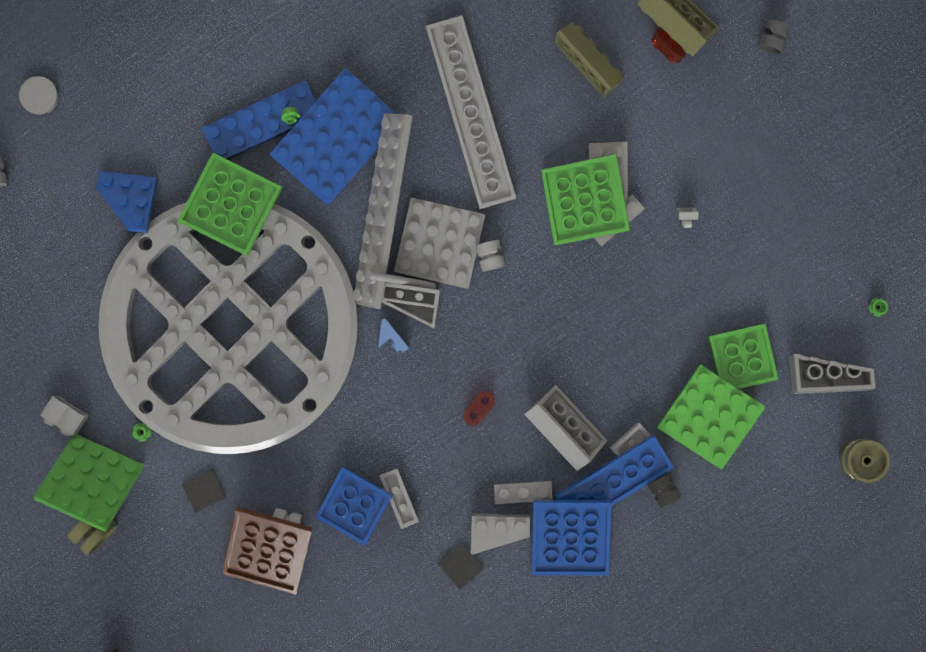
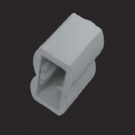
(64, 416)

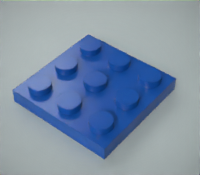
(354, 506)

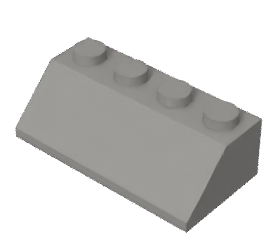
(566, 428)

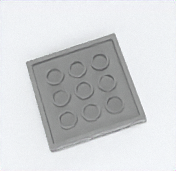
(439, 243)

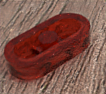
(668, 46)
(479, 408)

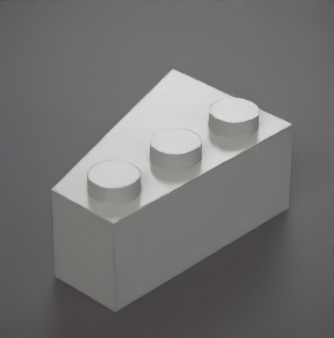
(413, 301)
(497, 530)

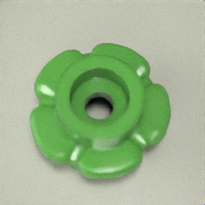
(290, 115)
(878, 302)
(146, 432)

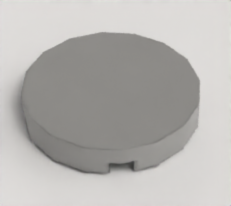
(38, 95)

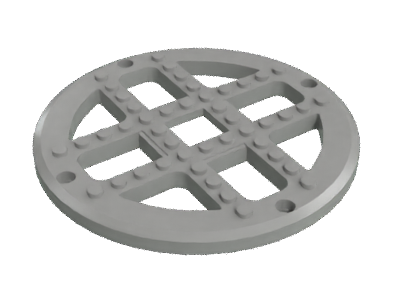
(270, 325)

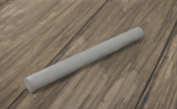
(400, 280)

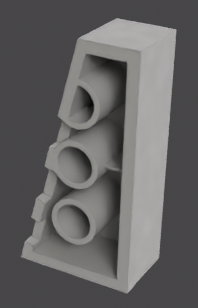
(825, 376)

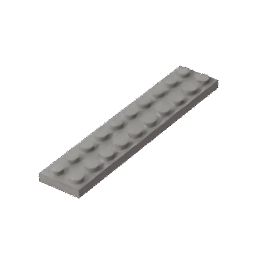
(470, 112)
(382, 208)

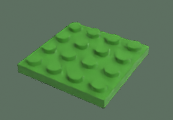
(585, 200)
(230, 204)
(711, 416)
(89, 482)

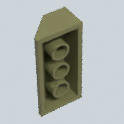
(681, 21)
(588, 59)

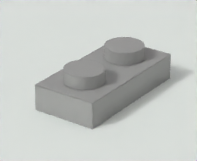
(630, 439)

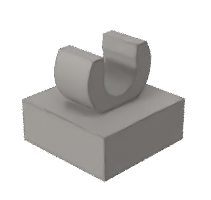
(687, 216)

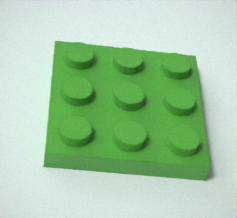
(744, 356)

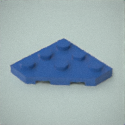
(129, 197)

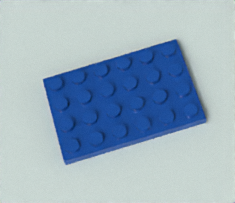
(333, 137)

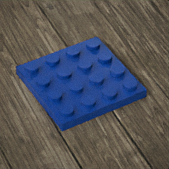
(571, 537)

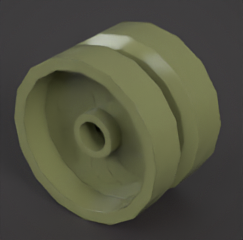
(868, 470)
(94, 536)

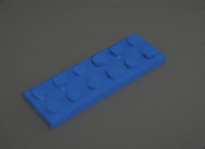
(257, 122)
(622, 474)

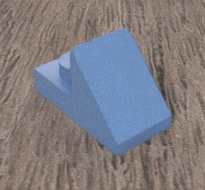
(388, 332)

